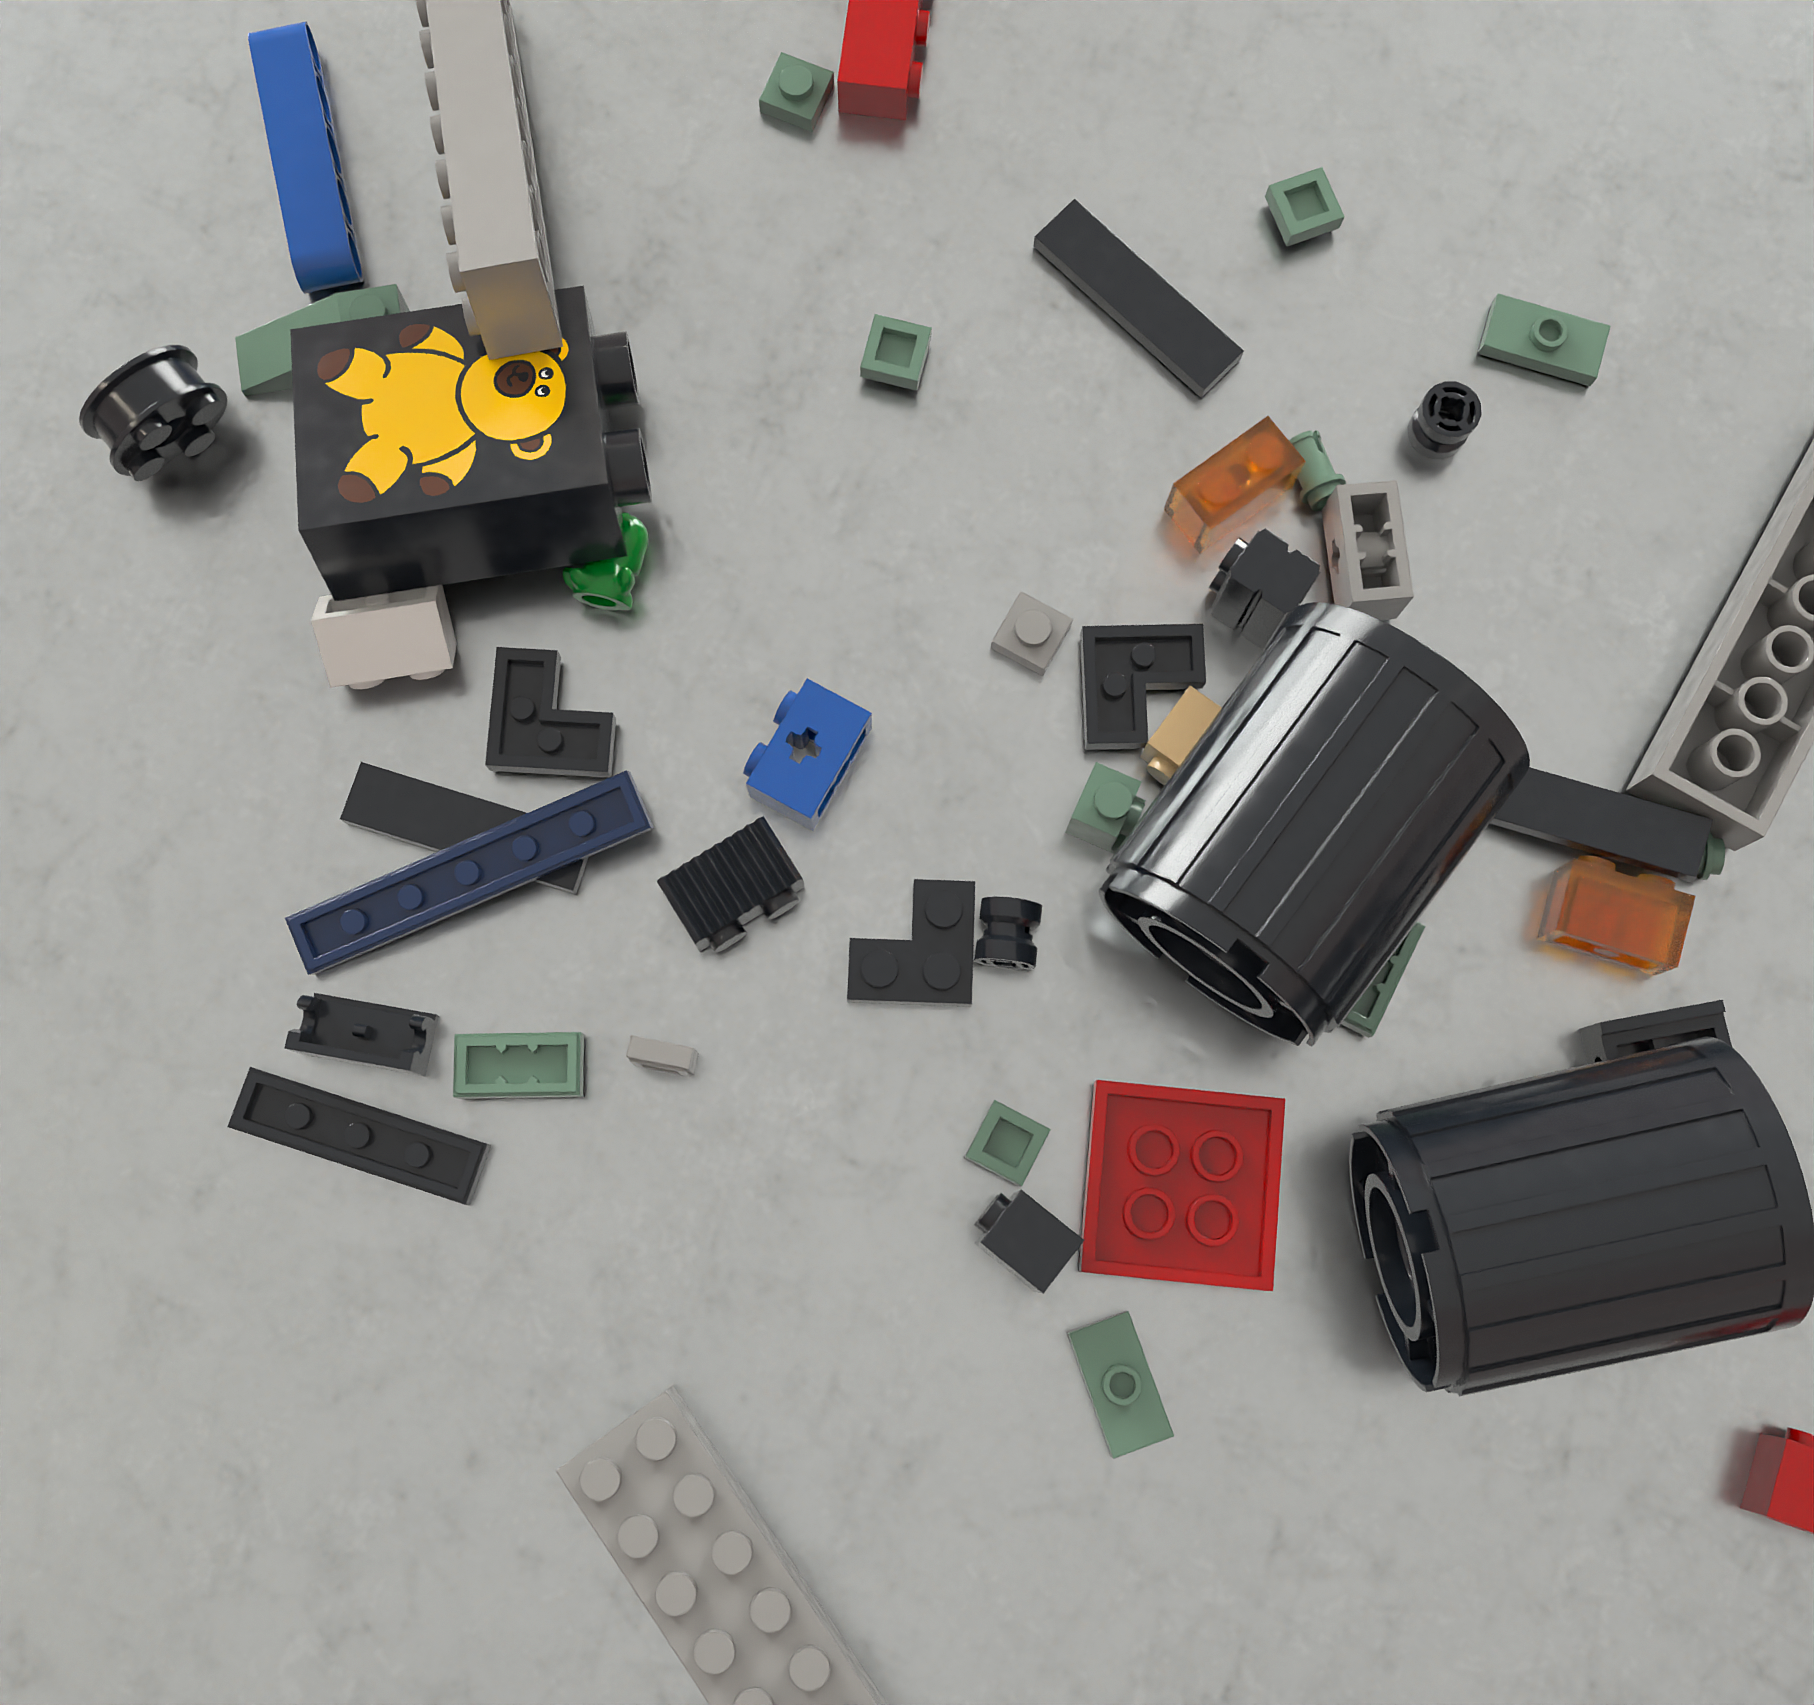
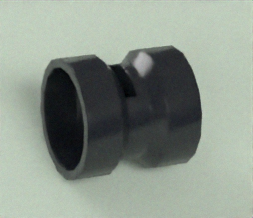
(1440, 433)
(1008, 937)

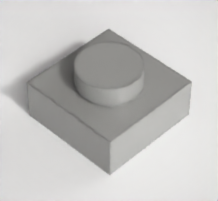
(1031, 633)

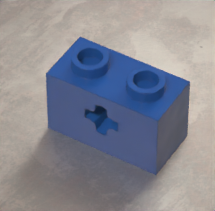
(806, 788)

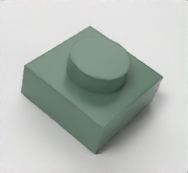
(796, 92)
(1304, 206)
(895, 352)
(1007, 1143)

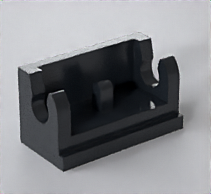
(1654, 1031)
(364, 1034)

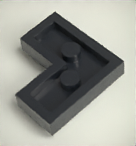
(1126, 662)
(530, 732)
(933, 965)

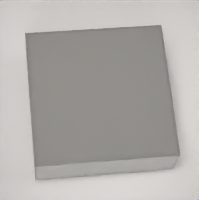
(662, 1056)

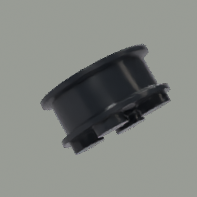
(153, 411)

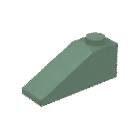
(266, 350)

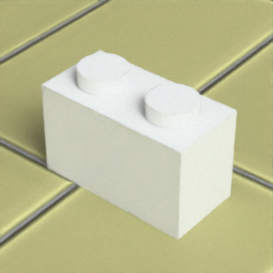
(384, 637)

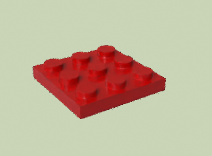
(1182, 1185)

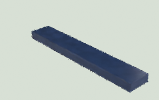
(469, 873)

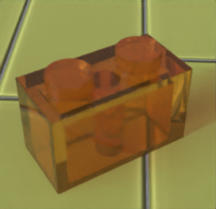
(1234, 484)
(1616, 915)

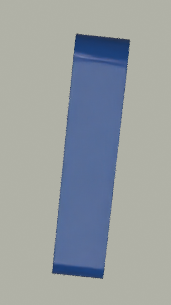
(305, 158)

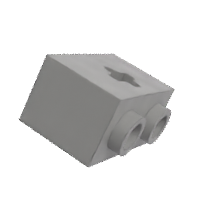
(1368, 549)

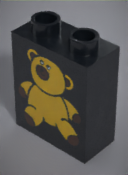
(458, 465)

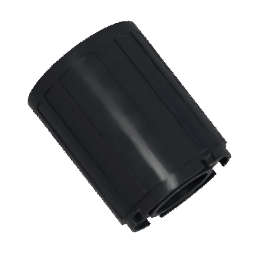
(1315, 820)
(1584, 1218)

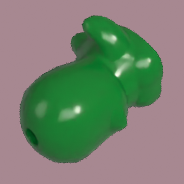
(609, 581)

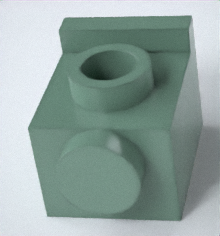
(1106, 809)

